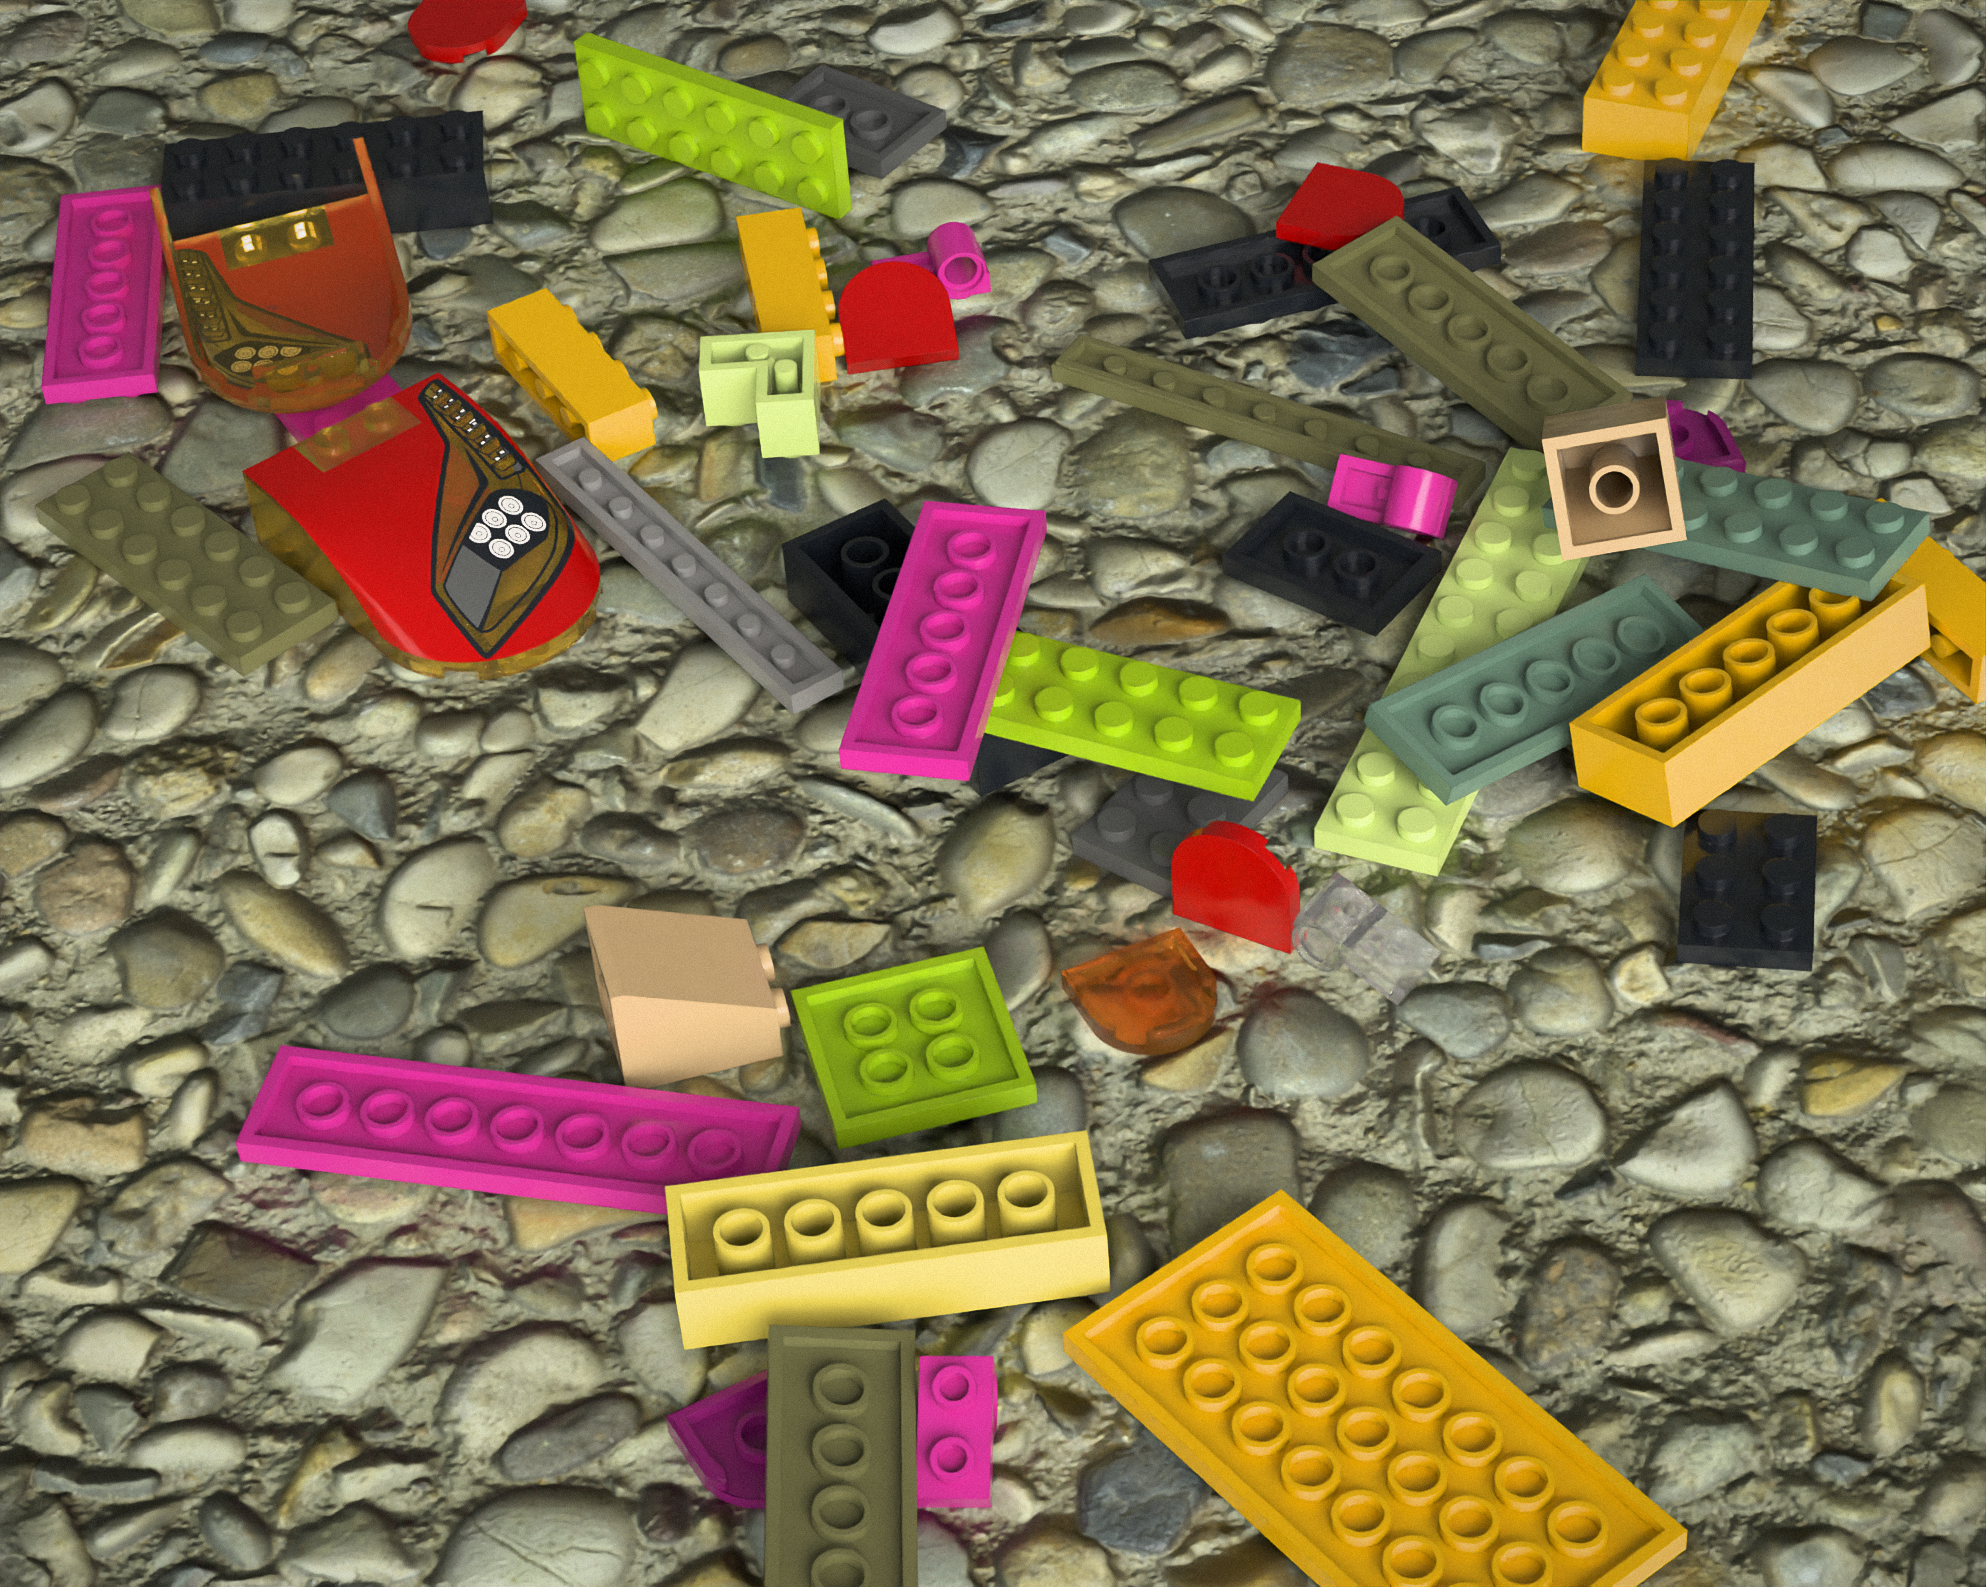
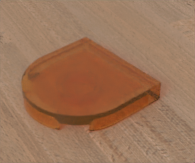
(1146, 995)

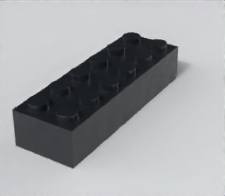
(426, 170)
(843, 586)

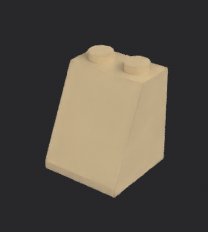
(1613, 478)
(683, 993)

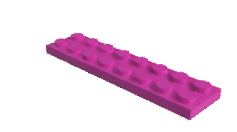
(505, 1130)

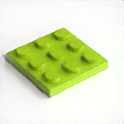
(912, 1047)

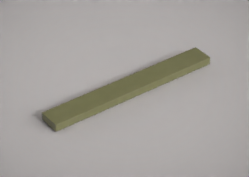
(1251, 413)

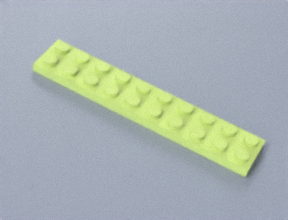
(1496, 586)

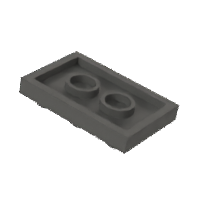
(878, 123)
(1152, 815)

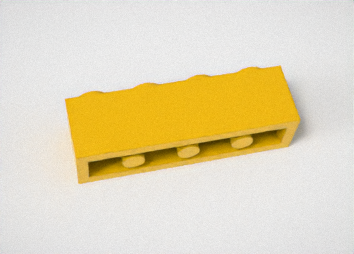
(789, 281)
(572, 375)
(1954, 615)

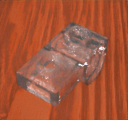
(1354, 930)

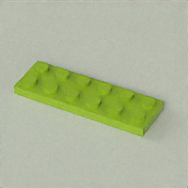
(714, 125)
(1141, 716)

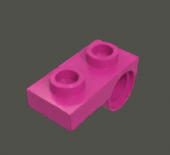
(960, 276)
(1393, 495)
(956, 1431)

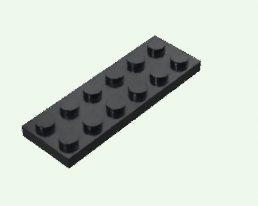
(1696, 270)
(1272, 277)

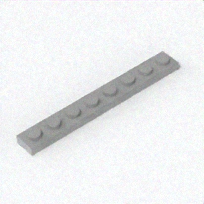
(691, 576)

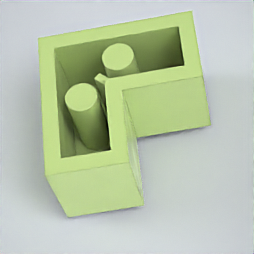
(765, 382)

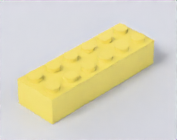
(887, 1239)

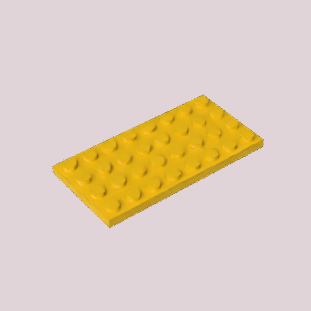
(1360, 1421)

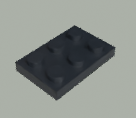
(1332, 563)
(1748, 890)

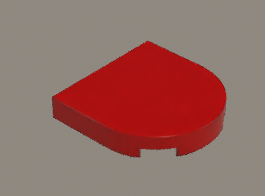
(463, 27)
(1338, 207)
(896, 318)
(1235, 885)

